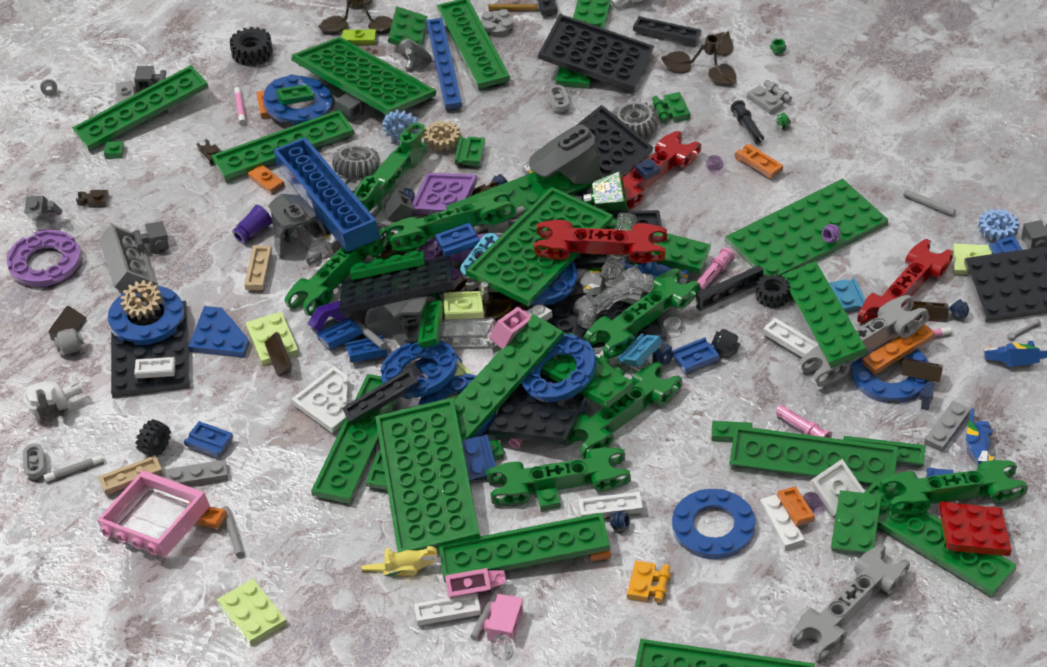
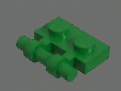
(676, 107)

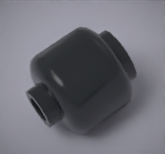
(725, 342)

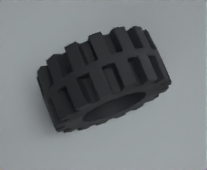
(772, 298)
(153, 438)

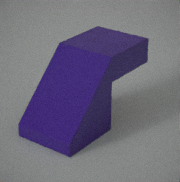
(323, 312)

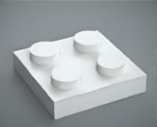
(831, 481)

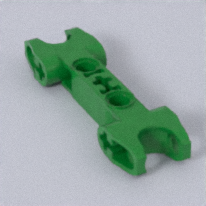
(404, 157)
(417, 231)
(320, 286)
(620, 332)
(648, 388)
(593, 470)
(920, 492)

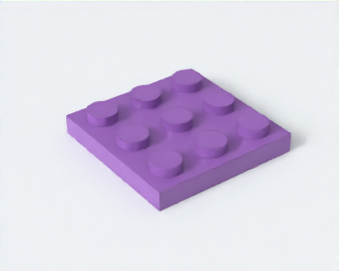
(442, 190)

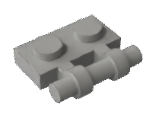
(766, 100)

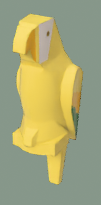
(405, 562)

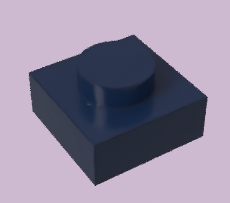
(647, 169)
(663, 355)
(926, 395)

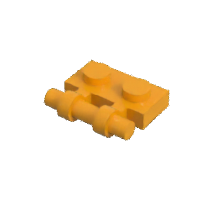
(641, 582)

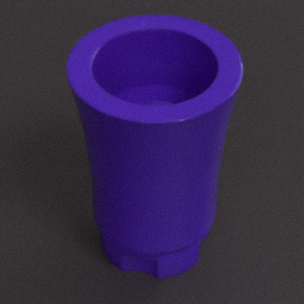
(252, 224)

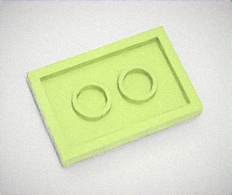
(266, 326)
(251, 612)

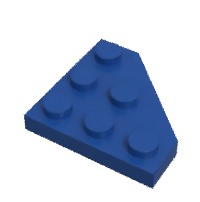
(218, 334)

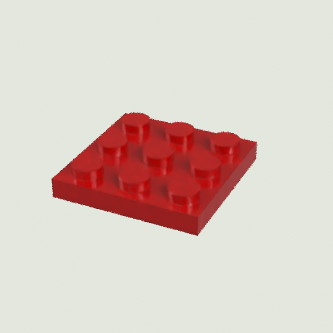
(974, 529)

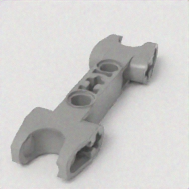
(890, 322)
(827, 626)

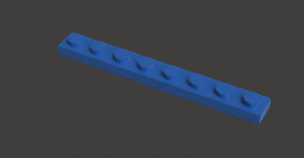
(444, 64)

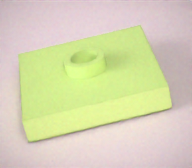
(964, 251)
(463, 305)

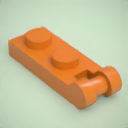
(759, 161)

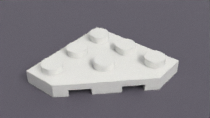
(325, 399)

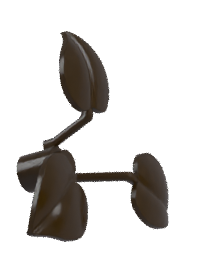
(338, 23)
(714, 44)

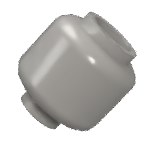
(68, 341)

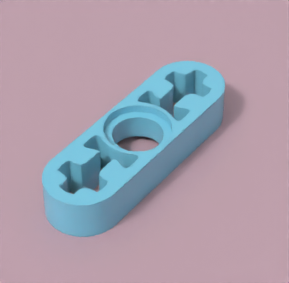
(479, 248)

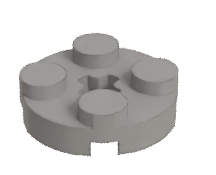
(502, 17)

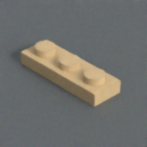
(258, 268)
(122, 477)

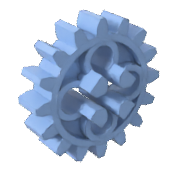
(398, 121)
(998, 224)

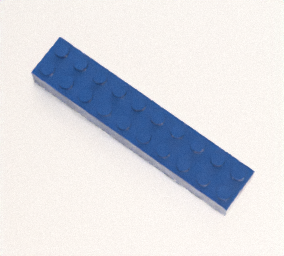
(327, 194)

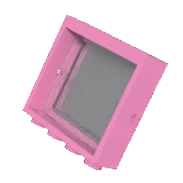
(153, 513)

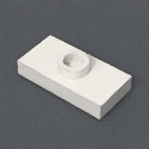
(155, 367)

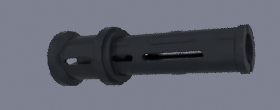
(744, 117)

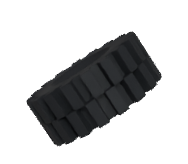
(251, 46)

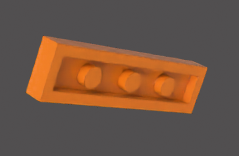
(897, 349)

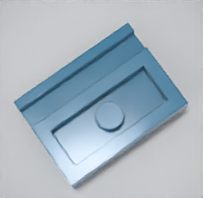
(848, 294)
(640, 350)

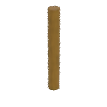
(518, 7)

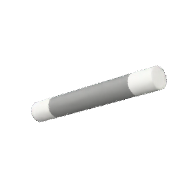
(73, 468)

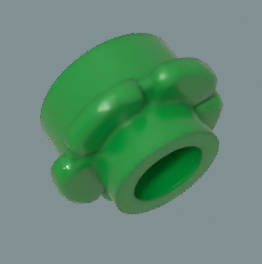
(778, 46)
(783, 120)

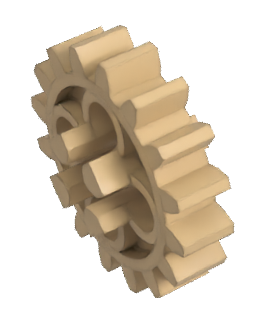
(442, 135)
(139, 309)

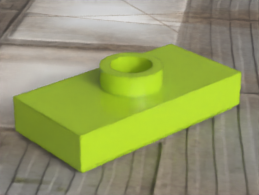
(360, 37)

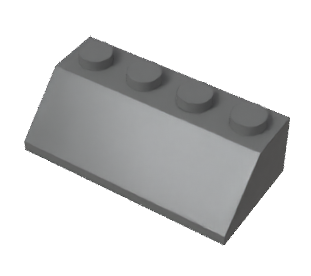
(124, 259)

